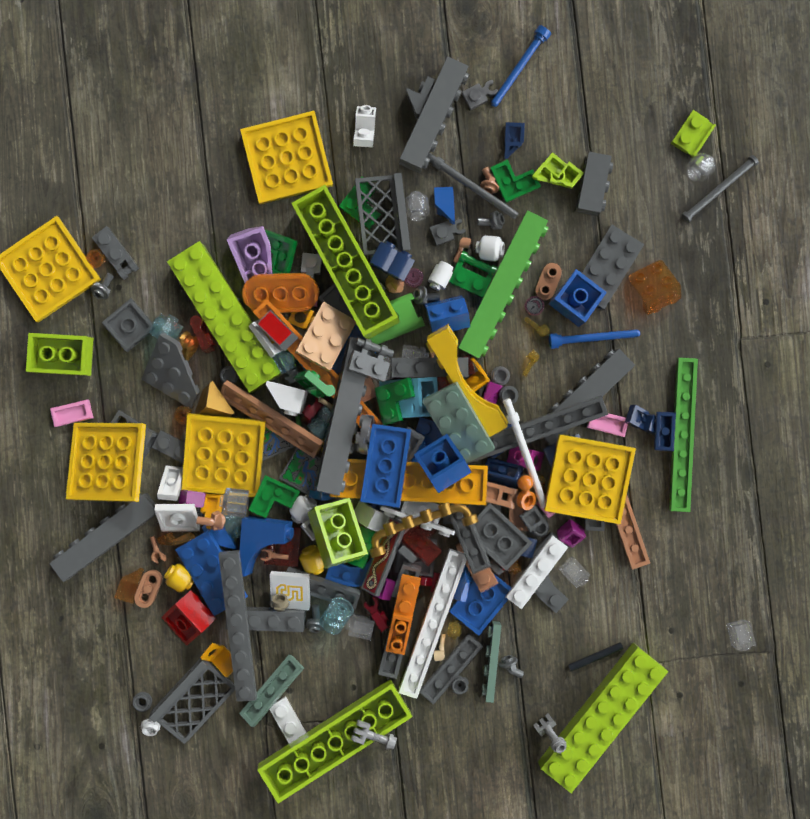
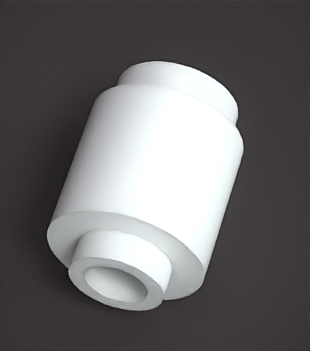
(440, 276)

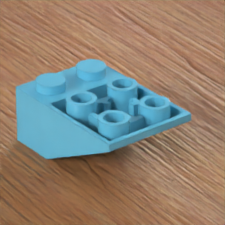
(414, 406)

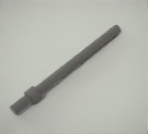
(439, 163)

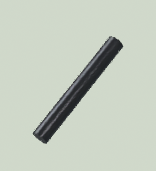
(595, 657)

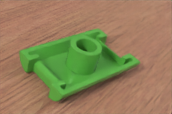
(407, 317)

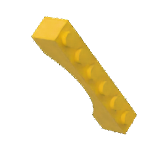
(444, 345)

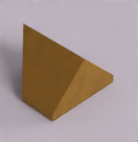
(213, 402)

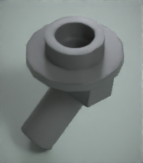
(495, 221)
(101, 290)
(421, 296)
(314, 623)
(509, 663)

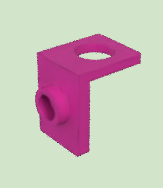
(515, 457)

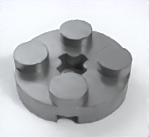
(363, 436)

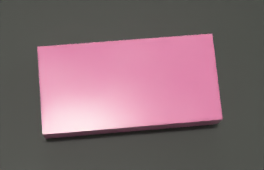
(71, 413)
(609, 424)

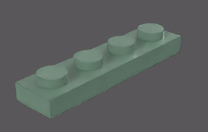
(491, 669)
(271, 690)

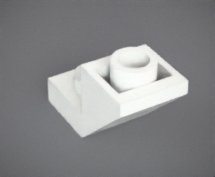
(364, 126)

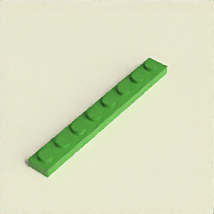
(684, 434)

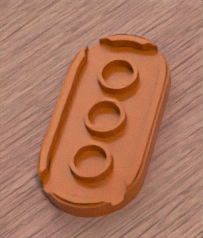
(285, 291)

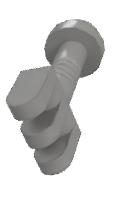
(364, 733)
(558, 743)

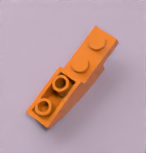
(403, 614)

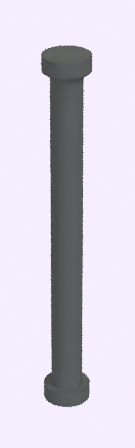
(752, 161)

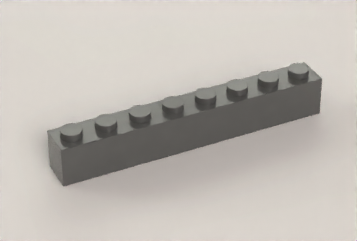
(341, 426)

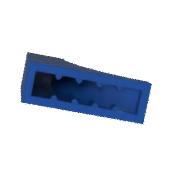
(258, 534)

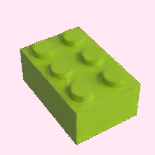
(59, 354)
(337, 533)

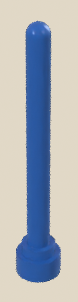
(541, 35)
(557, 340)

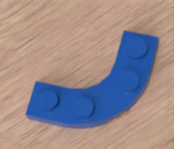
(348, 574)

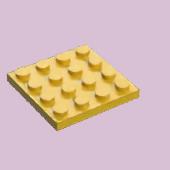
(286, 157)
(47, 269)
(222, 454)
(106, 462)
(589, 479)

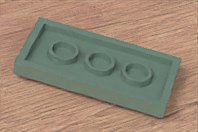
(458, 419)

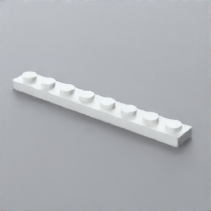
(433, 623)

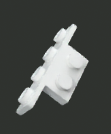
(413, 508)

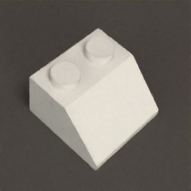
(288, 398)

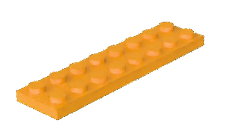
(418, 487)

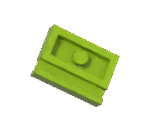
(693, 134)

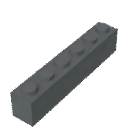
(434, 114)
(598, 383)
(103, 538)

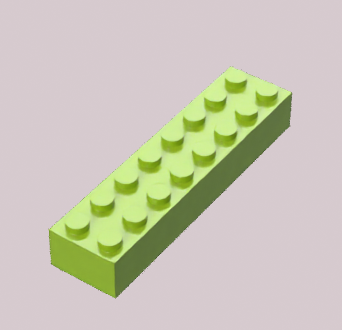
(345, 262)
(224, 316)
(603, 717)
(331, 741)

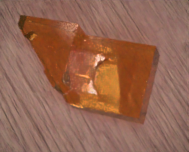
(169, 539)
(128, 586)

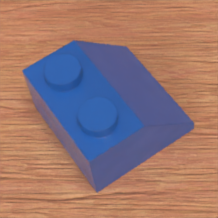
(577, 298)
(448, 311)
(442, 463)

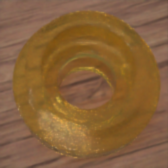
(454, 629)

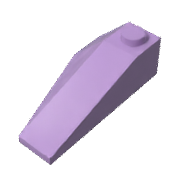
(251, 252)

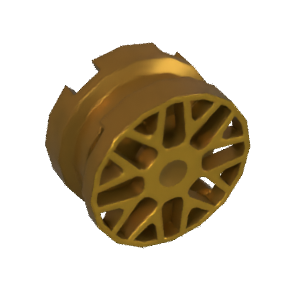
(188, 344)

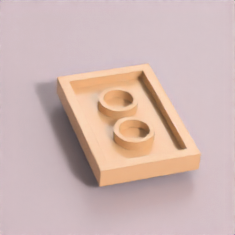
(325, 336)

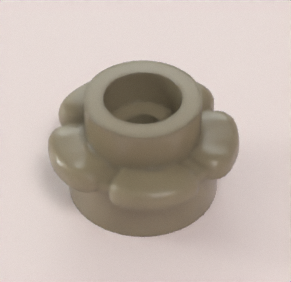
(279, 602)

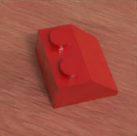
(188, 617)

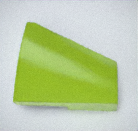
(558, 172)

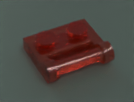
(205, 339)
(290, 548)

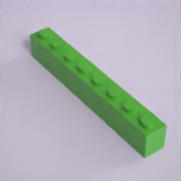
(501, 288)

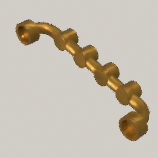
(425, 516)

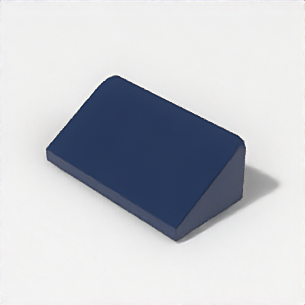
(665, 431)
(503, 473)

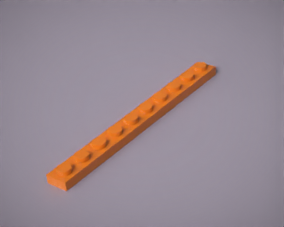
(328, 378)

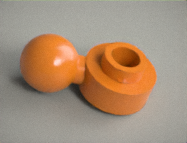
(526, 498)

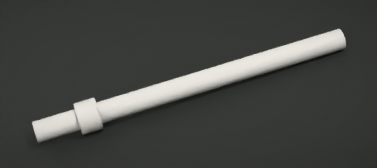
(513, 419)

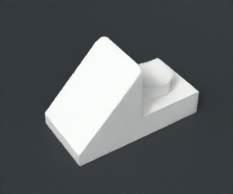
(171, 483)

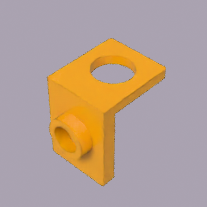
(304, 325)
(478, 379)
(220, 658)

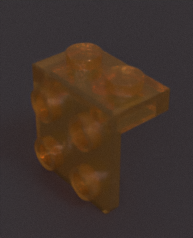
(656, 286)

